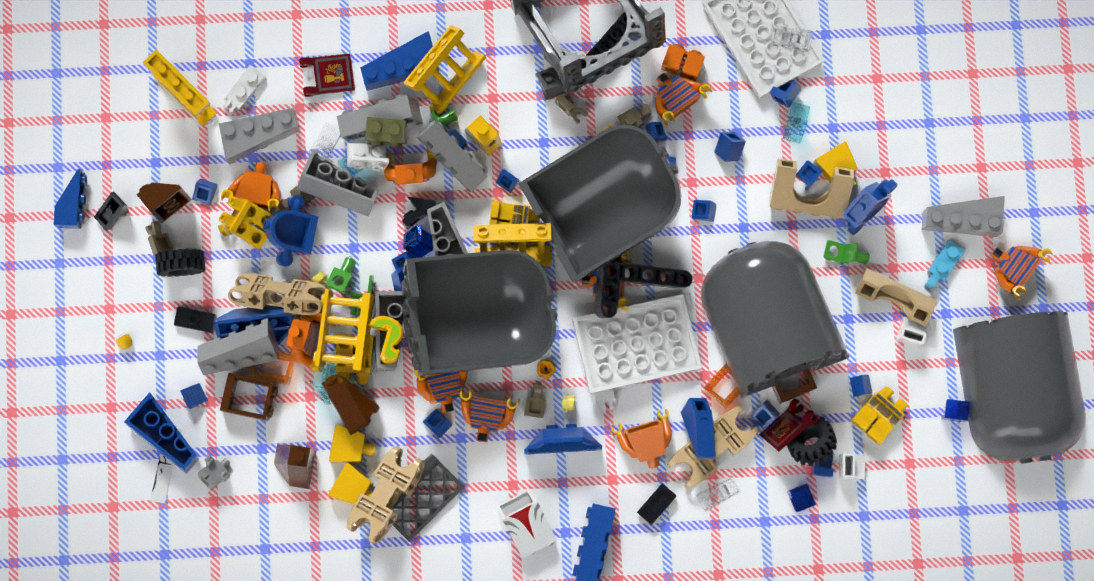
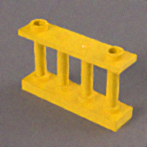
(430, 62)
(179, 87)
(516, 233)
(360, 341)

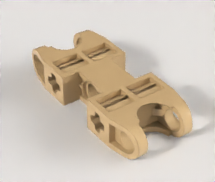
(266, 294)
(725, 437)
(385, 495)

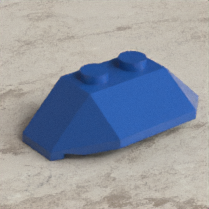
(240, 318)
(562, 440)

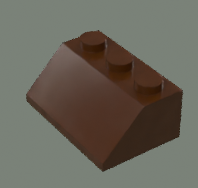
(163, 199)

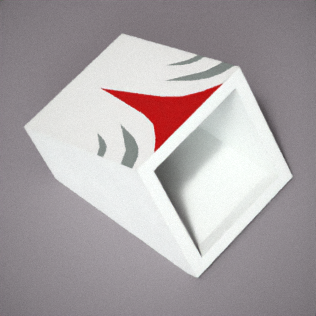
(526, 523)

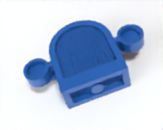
(868, 204)
(291, 231)

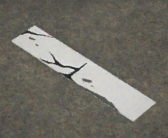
(162, 479)

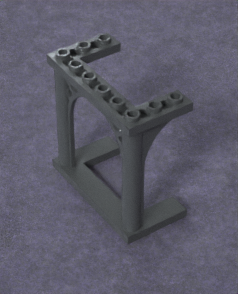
(569, 65)

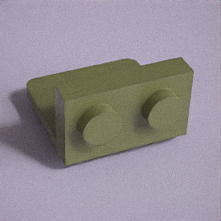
(385, 130)

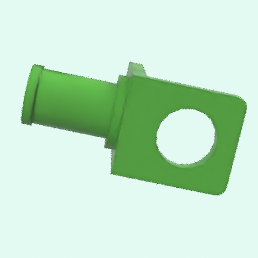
(444, 119)
(846, 253)
(341, 276)
(355, 295)

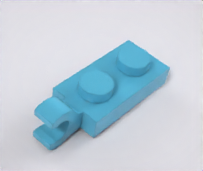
(944, 263)

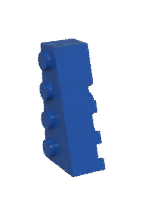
(396, 64)
(157, 429)
(594, 544)

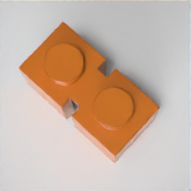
(674, 57)

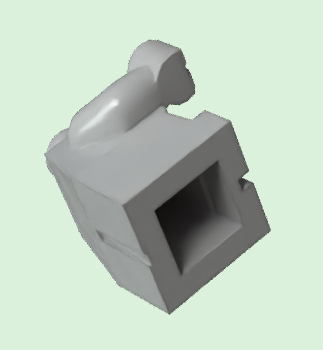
(214, 472)

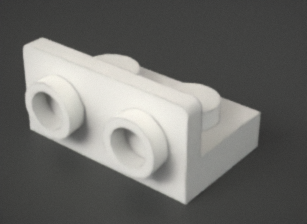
(366, 156)

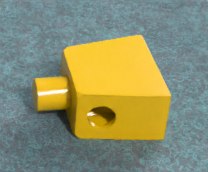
(483, 134)
(837, 157)
(349, 447)
(350, 485)

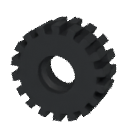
(180, 262)
(818, 450)

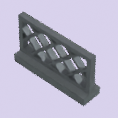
(430, 463)

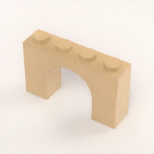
(830, 204)

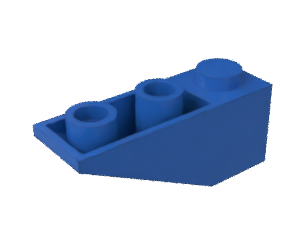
(69, 206)
(699, 425)

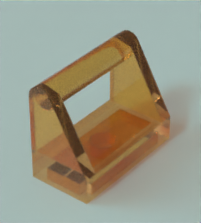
(279, 379)
(714, 381)

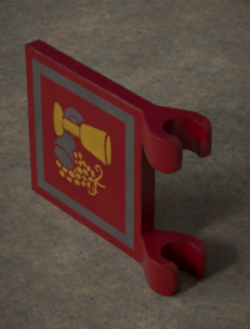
(331, 74)
(788, 426)

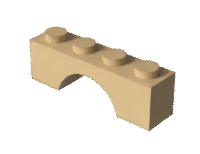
(915, 304)

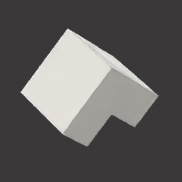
(911, 333)
(851, 466)

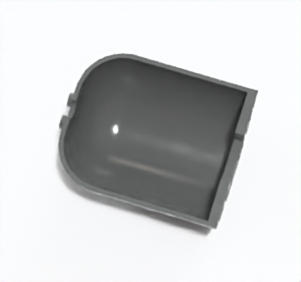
(605, 197)
(476, 311)
(769, 315)
(1021, 385)

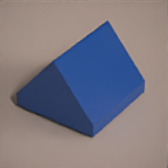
(656, 130)
(507, 180)
(860, 385)

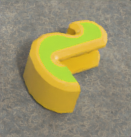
(393, 337)

